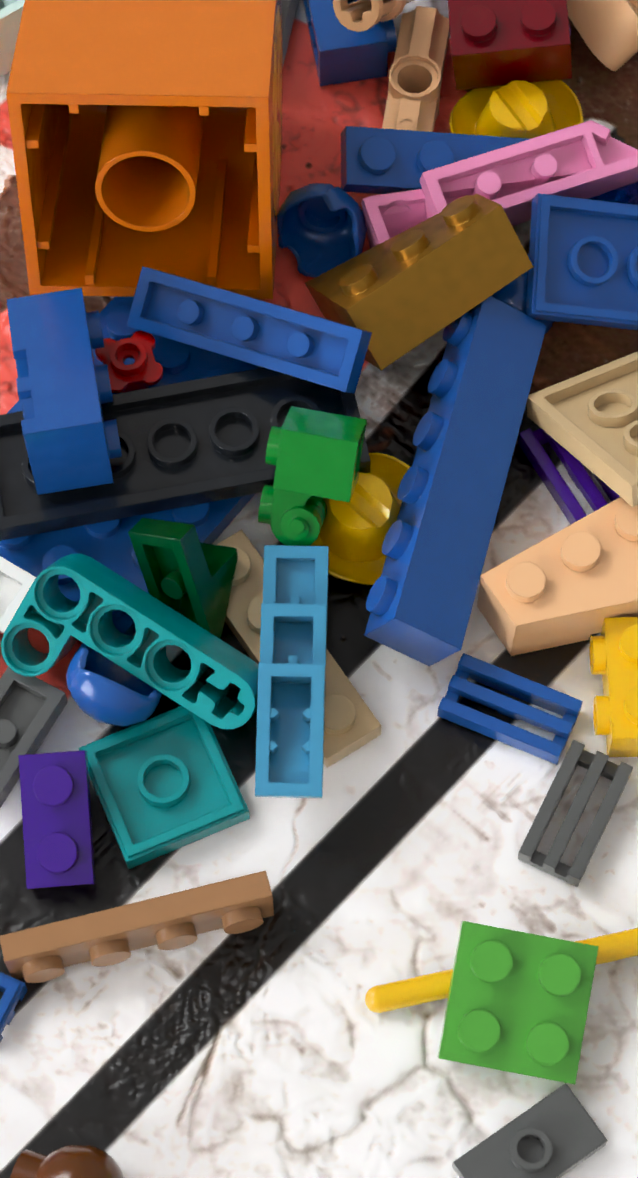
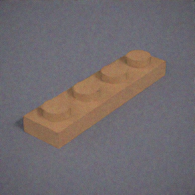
(162, 921)

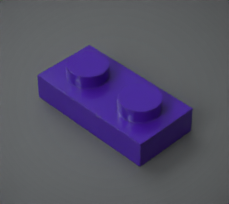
(56, 819)

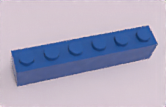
(454, 483)

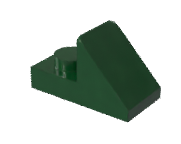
(184, 572)

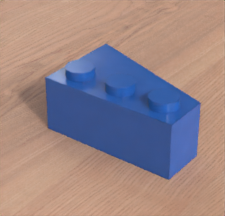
(62, 391)

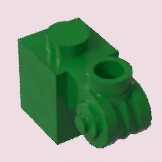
(314, 460)

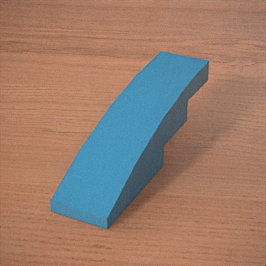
(292, 672)

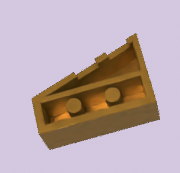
(423, 277)

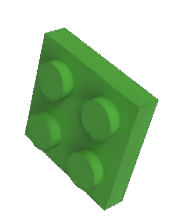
(518, 1002)

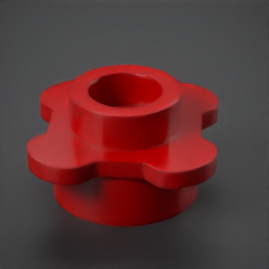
(131, 377)

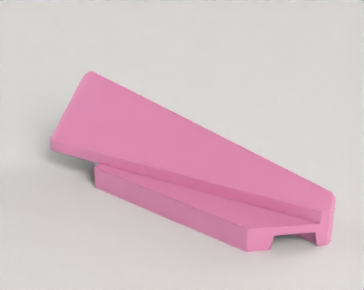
(566, 162)

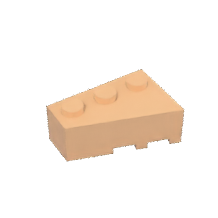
(565, 583)

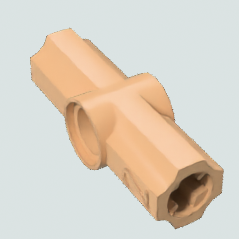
(418, 69)

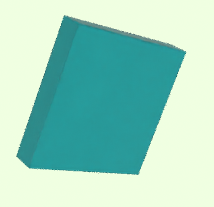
(164, 785)

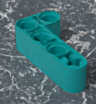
(142, 654)

